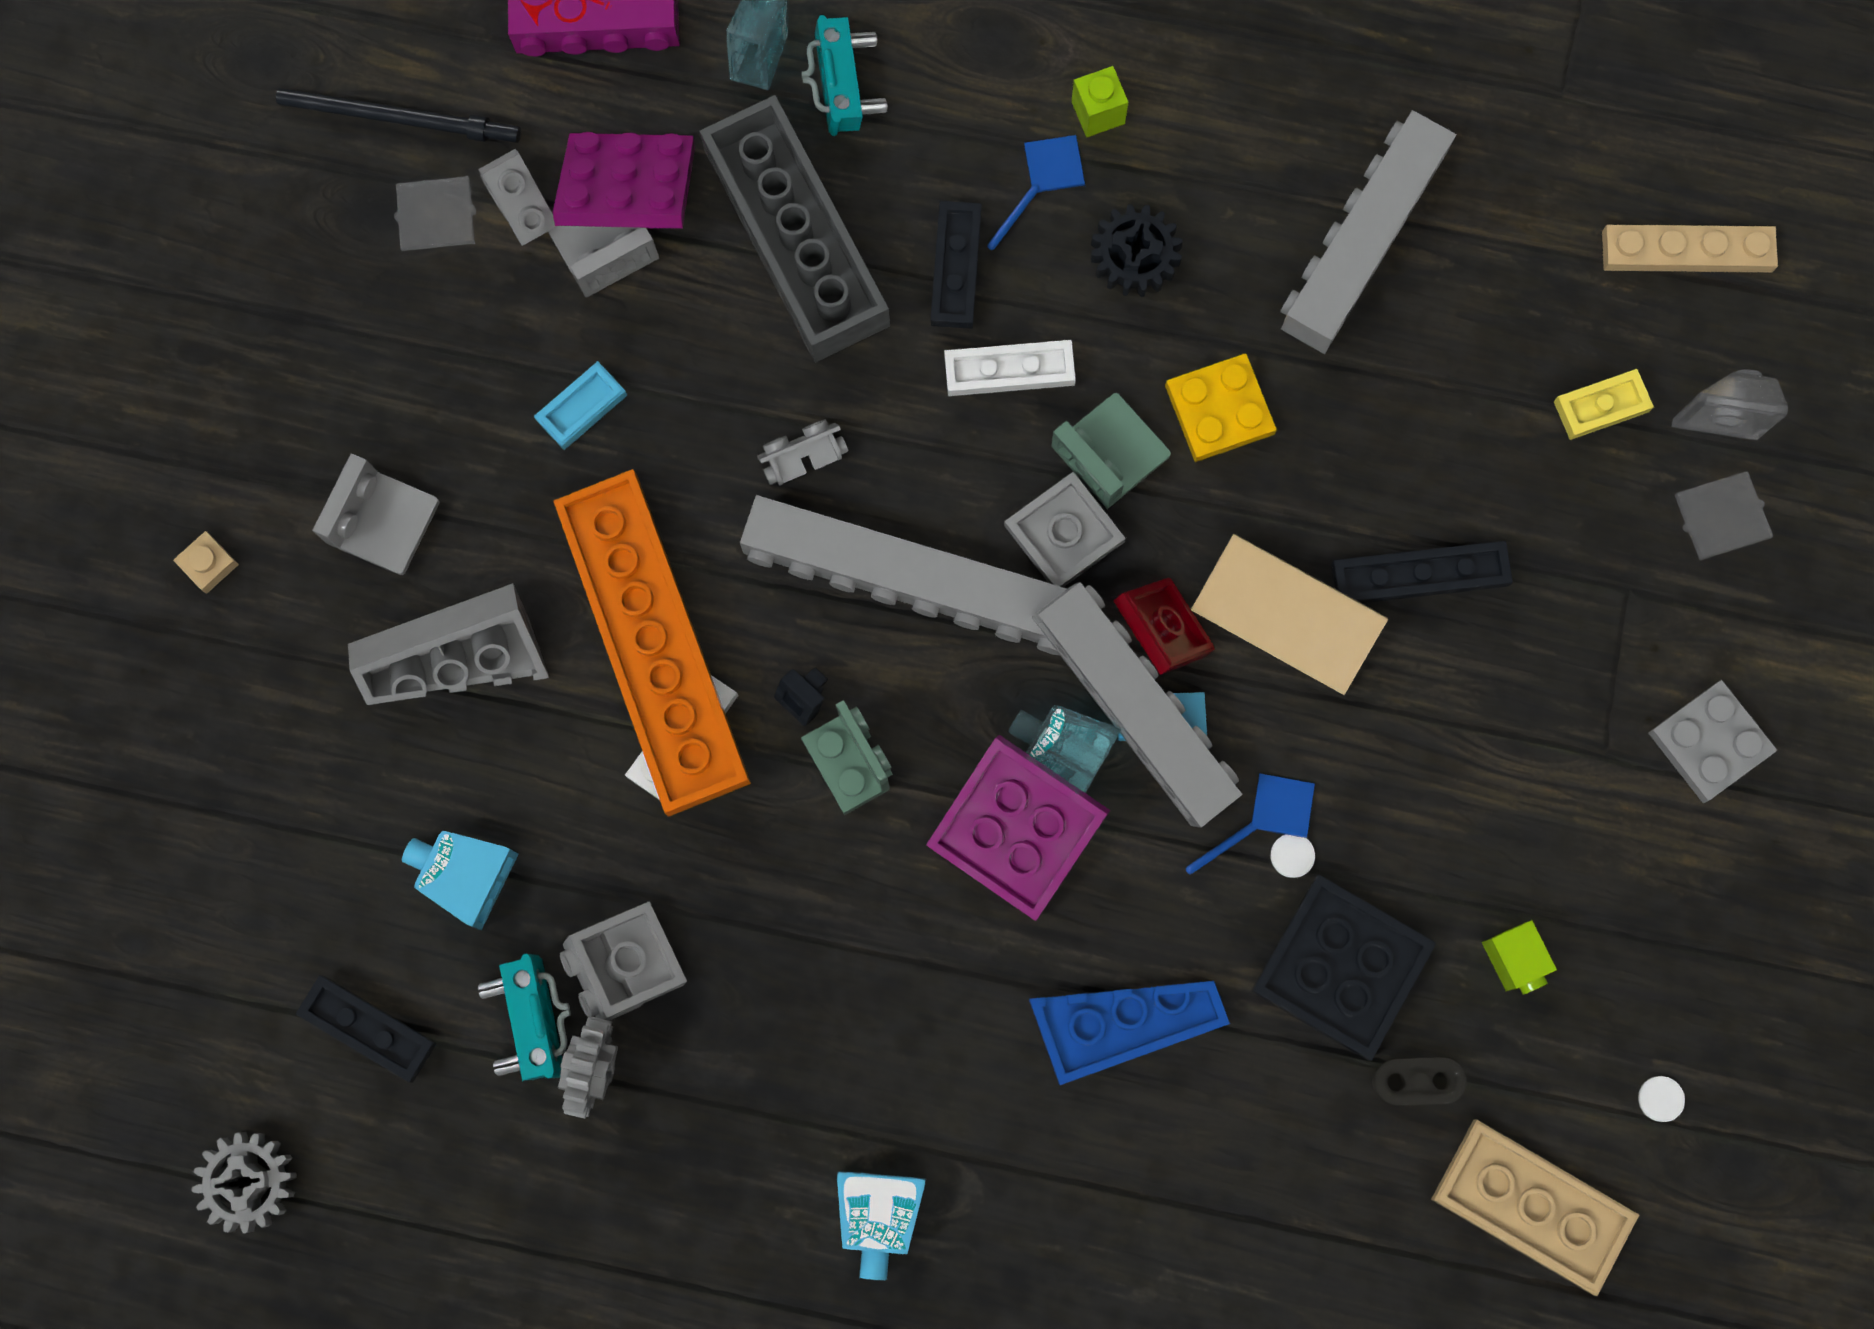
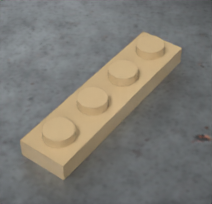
(1689, 248)

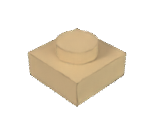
(205, 562)

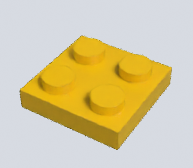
(1220, 407)

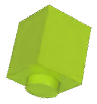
(1099, 101)
(1520, 958)

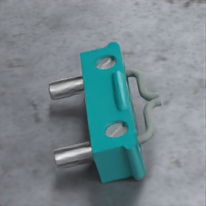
(839, 74)
(531, 1018)

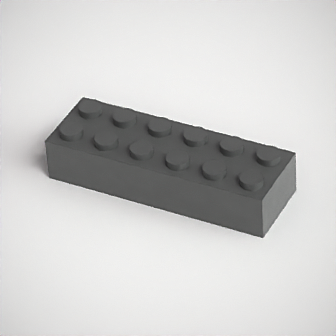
(795, 228)

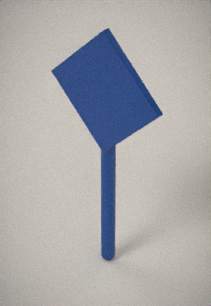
(1051, 166)
(1279, 807)

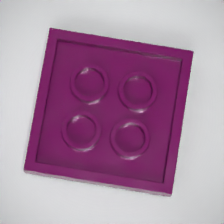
(624, 180)
(1017, 827)

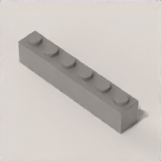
(1367, 232)
(1137, 704)

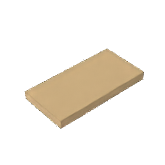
(1289, 614)
(1535, 1207)

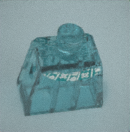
(761, 24)
(1067, 743)

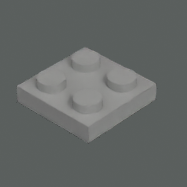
(1064, 531)
(1712, 741)

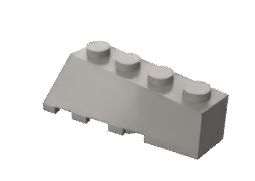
(449, 650)

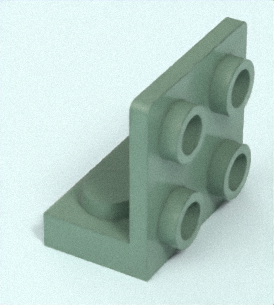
(1110, 449)
(847, 761)

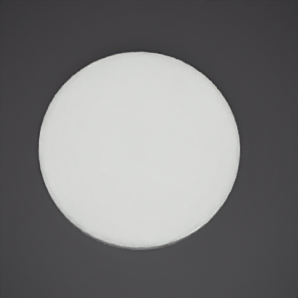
(1292, 856)
(1661, 1099)

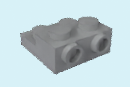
(622, 963)

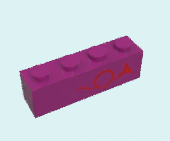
(592, 25)

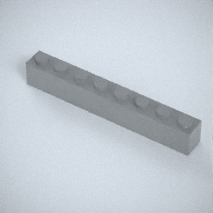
(897, 571)

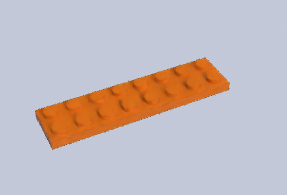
(651, 643)

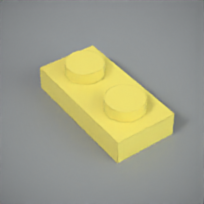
(1603, 404)

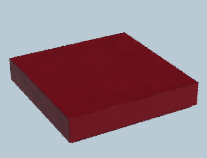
(1164, 625)

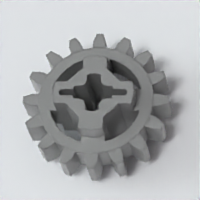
(587, 1067)
(247, 1200)

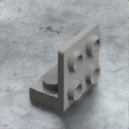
(603, 253)
(375, 516)

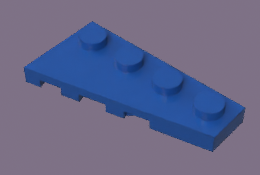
(1115, 1026)

